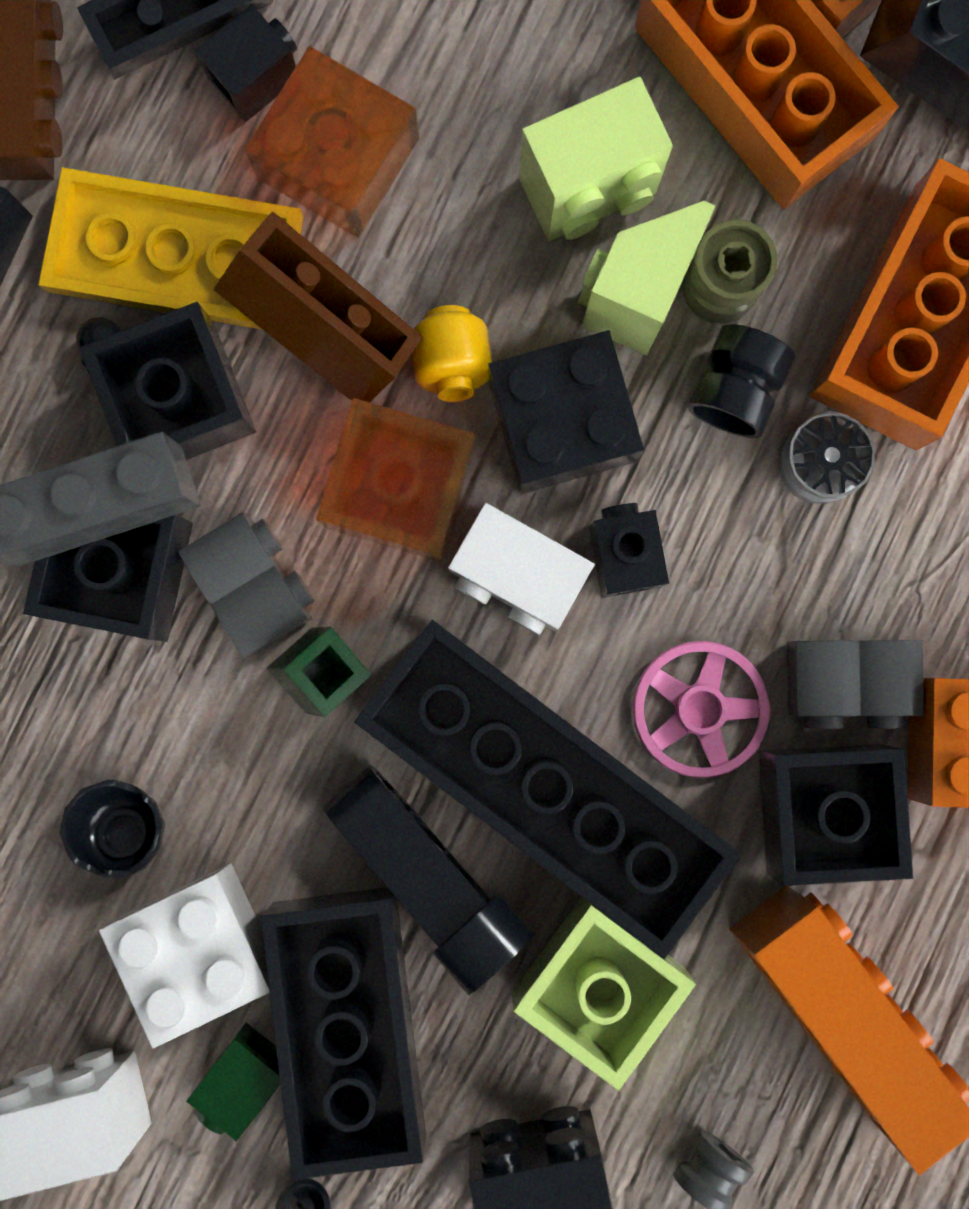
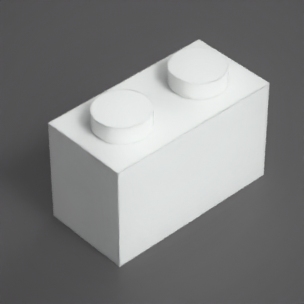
(519, 569)

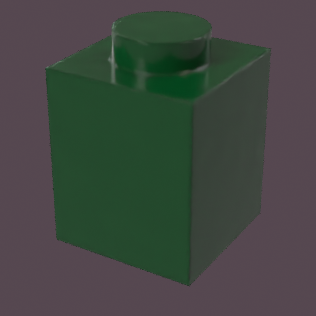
(319, 671)
(237, 1084)

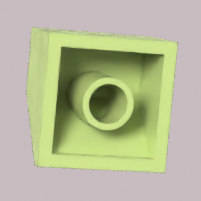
(641, 275)

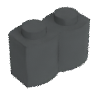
(247, 584)
(855, 680)

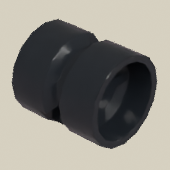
(744, 372)

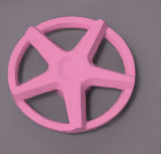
(700, 709)

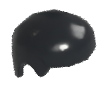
(112, 829)

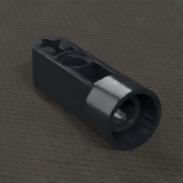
(470, 929)

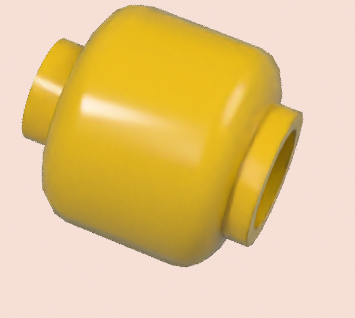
(452, 353)

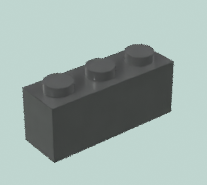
(94, 499)

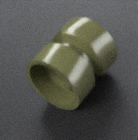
(726, 286)

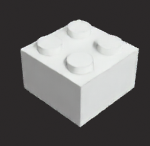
(189, 955)
(70, 1122)

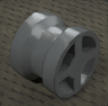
(713, 1172)

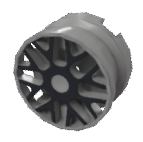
(826, 459)

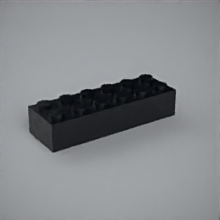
(548, 789)

